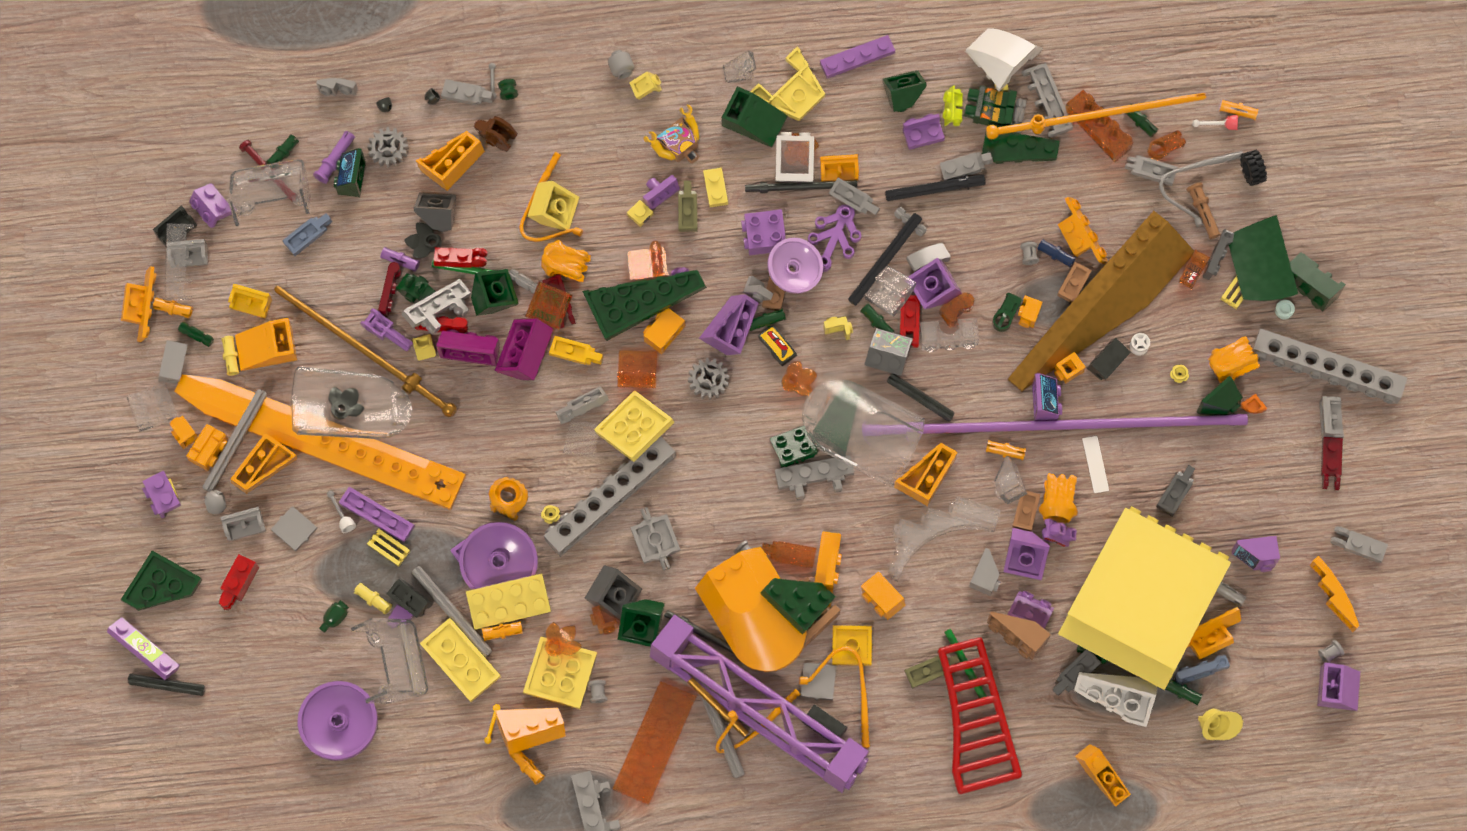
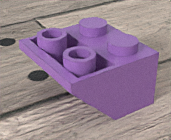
(1338, 687)

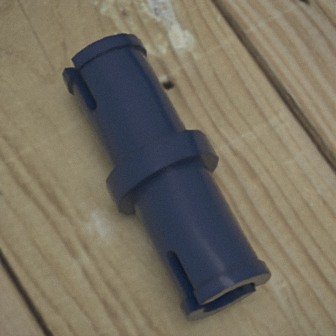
(1056, 253)

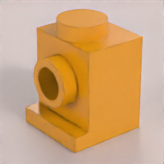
(1029, 312)
(1072, 363)
(183, 432)

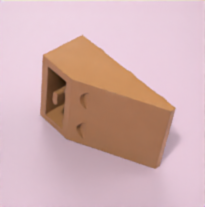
(1022, 633)

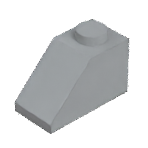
(986, 575)

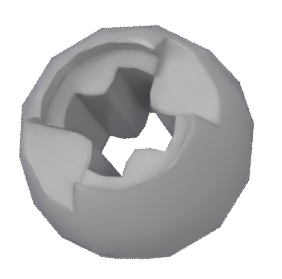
(215, 502)

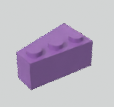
(731, 325)

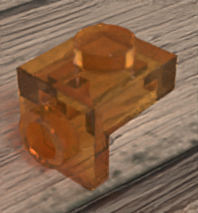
(597, 619)

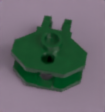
(414, 288)

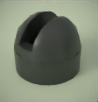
(433, 96)
(384, 105)

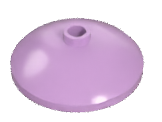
(802, 257)

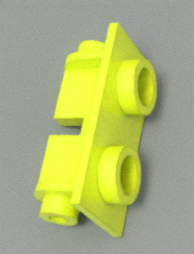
(951, 114)

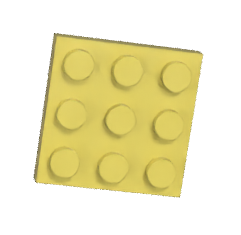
(634, 426)
(561, 677)

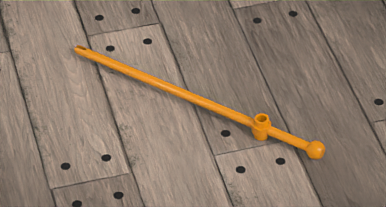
(1038, 122)

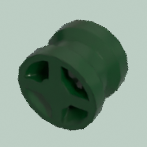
(507, 89)

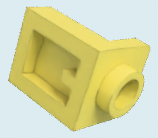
(645, 84)

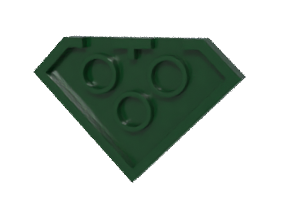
(160, 583)
(798, 600)

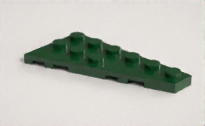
(634, 302)

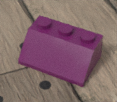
(468, 347)
(524, 349)

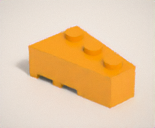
(451, 161)
(262, 463)
(927, 475)

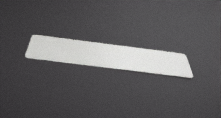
(1095, 464)

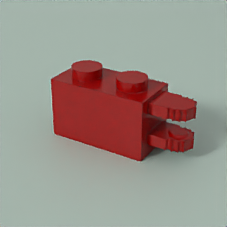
(237, 581)

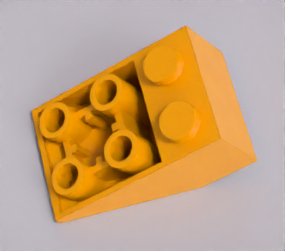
(266, 345)

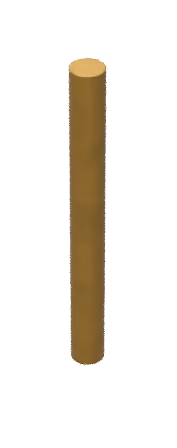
(716, 705)

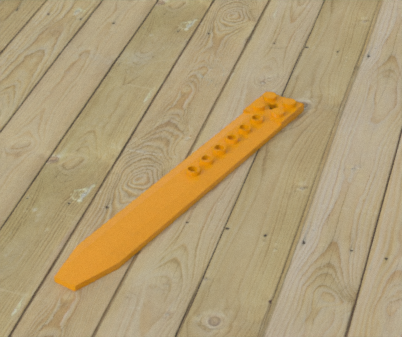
(358, 455)

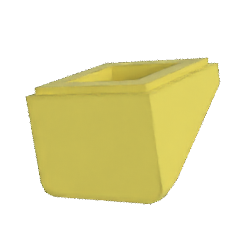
(424, 347)

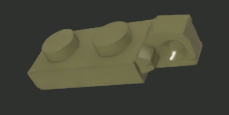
(687, 209)
(927, 671)

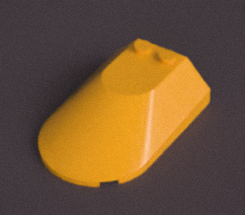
(745, 618)

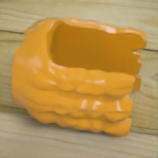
(564, 261)
(1233, 360)
(1059, 498)
(508, 508)

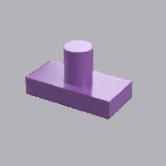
(660, 191)

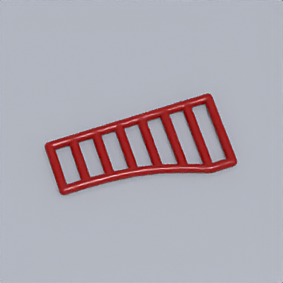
(1000, 717)

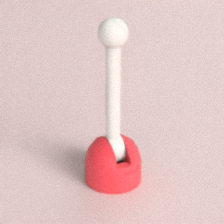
(1230, 122)

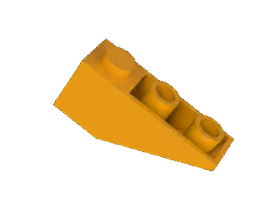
(1102, 774)

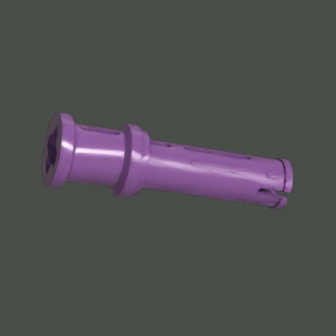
(330, 164)

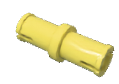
(230, 355)
(373, 598)

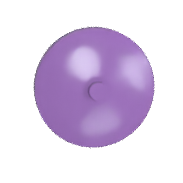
(497, 555)
(337, 721)

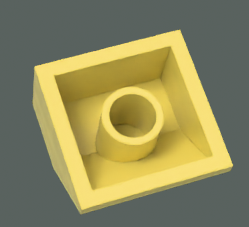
(553, 205)

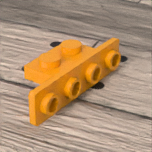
(1078, 233)
(137, 303)
(828, 560)
(1213, 634)

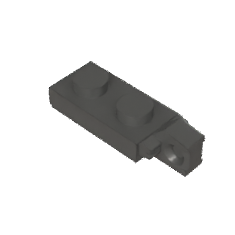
(1218, 253)
(1176, 491)
(1067, 679)

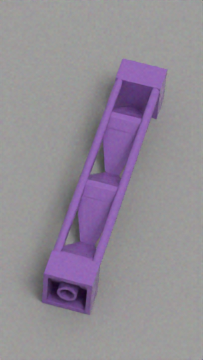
(839, 773)

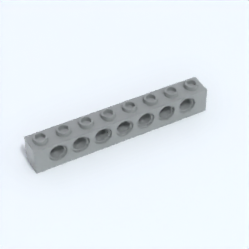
(1320, 357)
(562, 544)

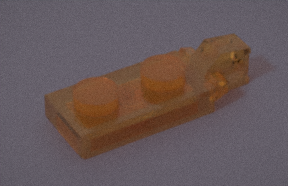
(790, 553)

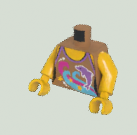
(678, 139)

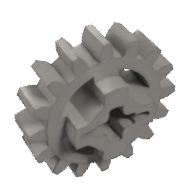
(389, 139)
(702, 382)

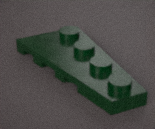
(1020, 147)

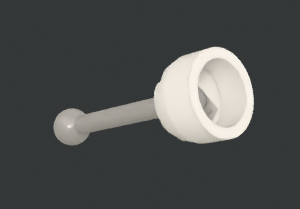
(346, 523)

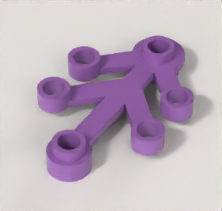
(836, 233)

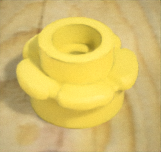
(1179, 369)
(550, 509)

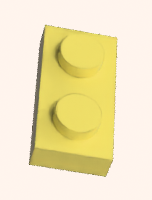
(715, 187)

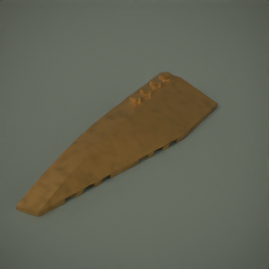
(1113, 296)

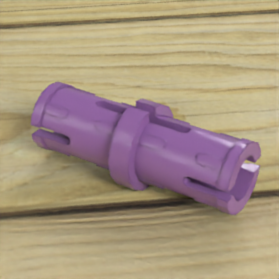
(400, 258)

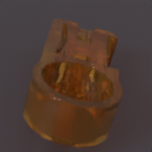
(1168, 144)

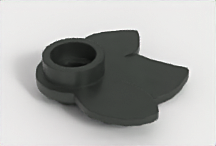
(421, 241)
(347, 401)

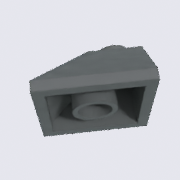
(436, 210)

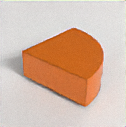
(1253, 405)

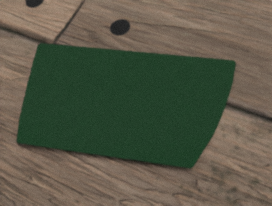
(1262, 262)

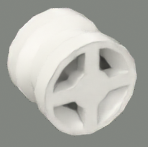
(1141, 340)

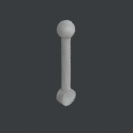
(492, 66)

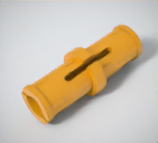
(1226, 107)
(172, 307)
(1005, 450)
(502, 631)
(527, 766)

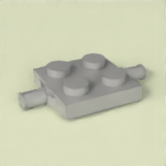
(655, 539)

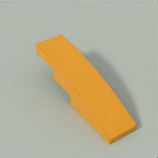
(1338, 599)

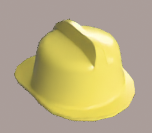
(1220, 724)

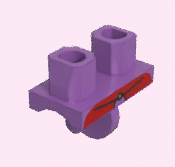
(1058, 533)

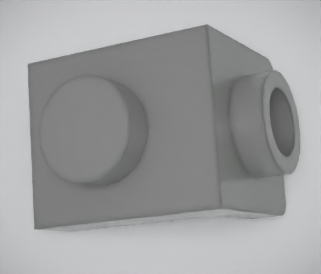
(756, 290)

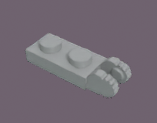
(1360, 544)

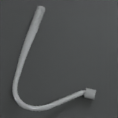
(1216, 160)

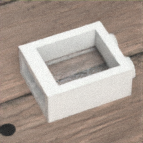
(794, 156)

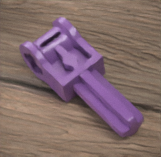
(383, 327)

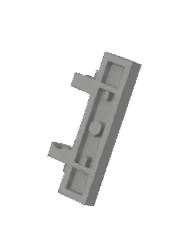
(425, 311)
(800, 475)
(587, 795)

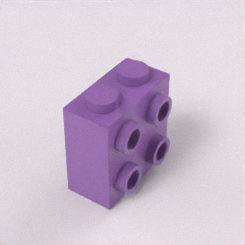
(763, 231)

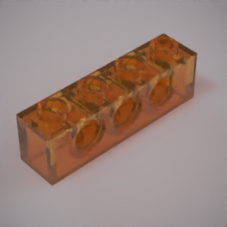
(1100, 135)

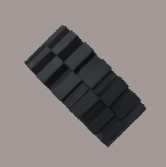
(1253, 167)

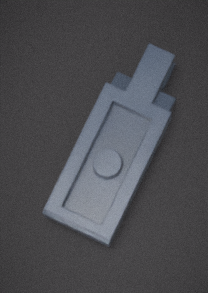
(307, 234)
(1202, 670)

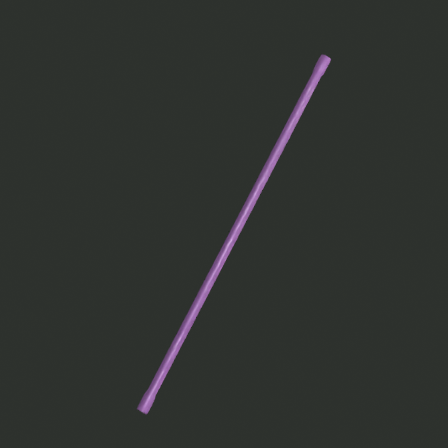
(1231, 419)

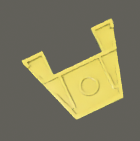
(799, 93)

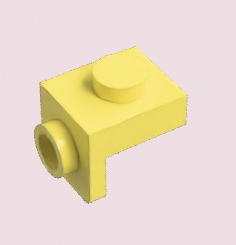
(836, 324)

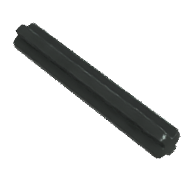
(920, 397)
(168, 685)

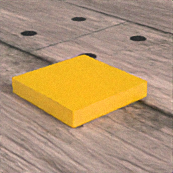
(855, 637)

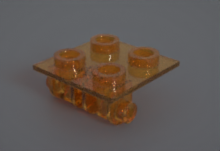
(648, 262)
(637, 369)

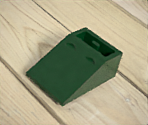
(753, 117)

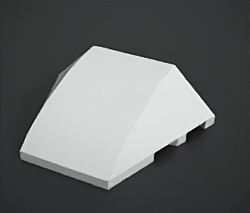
(1001, 55)

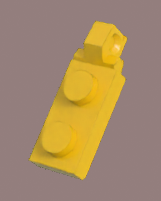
(574, 351)

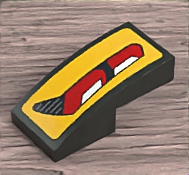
(778, 345)

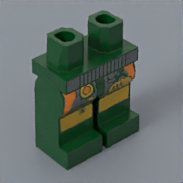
(991, 106)

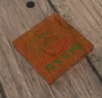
(549, 305)

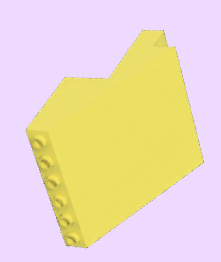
(1145, 597)

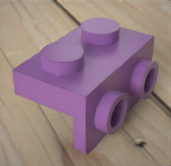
(210, 204)
(161, 494)

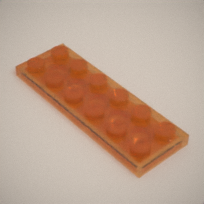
(654, 743)

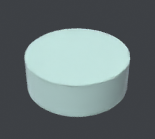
(1284, 309)

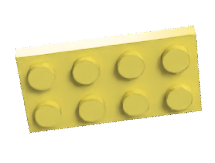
(508, 601)
(460, 660)

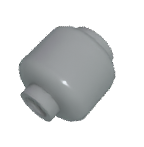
(621, 64)

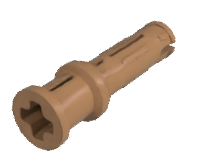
(1200, 201)

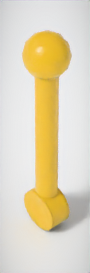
(488, 740)

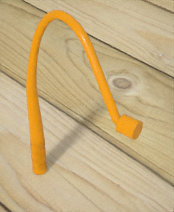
(546, 174)
(864, 707)
(733, 716)

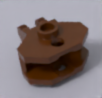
(496, 132)

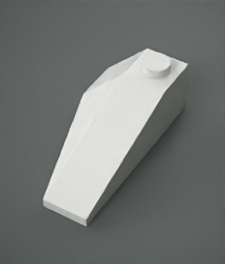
(1121, 694)

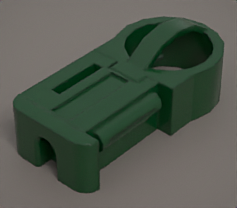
(1008, 310)

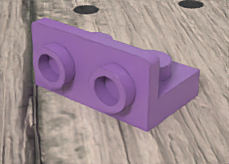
(923, 131)
(1031, 609)

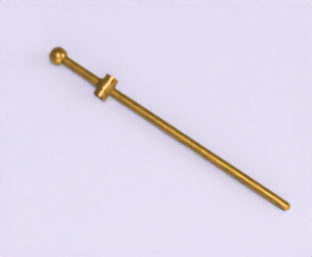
(411, 383)

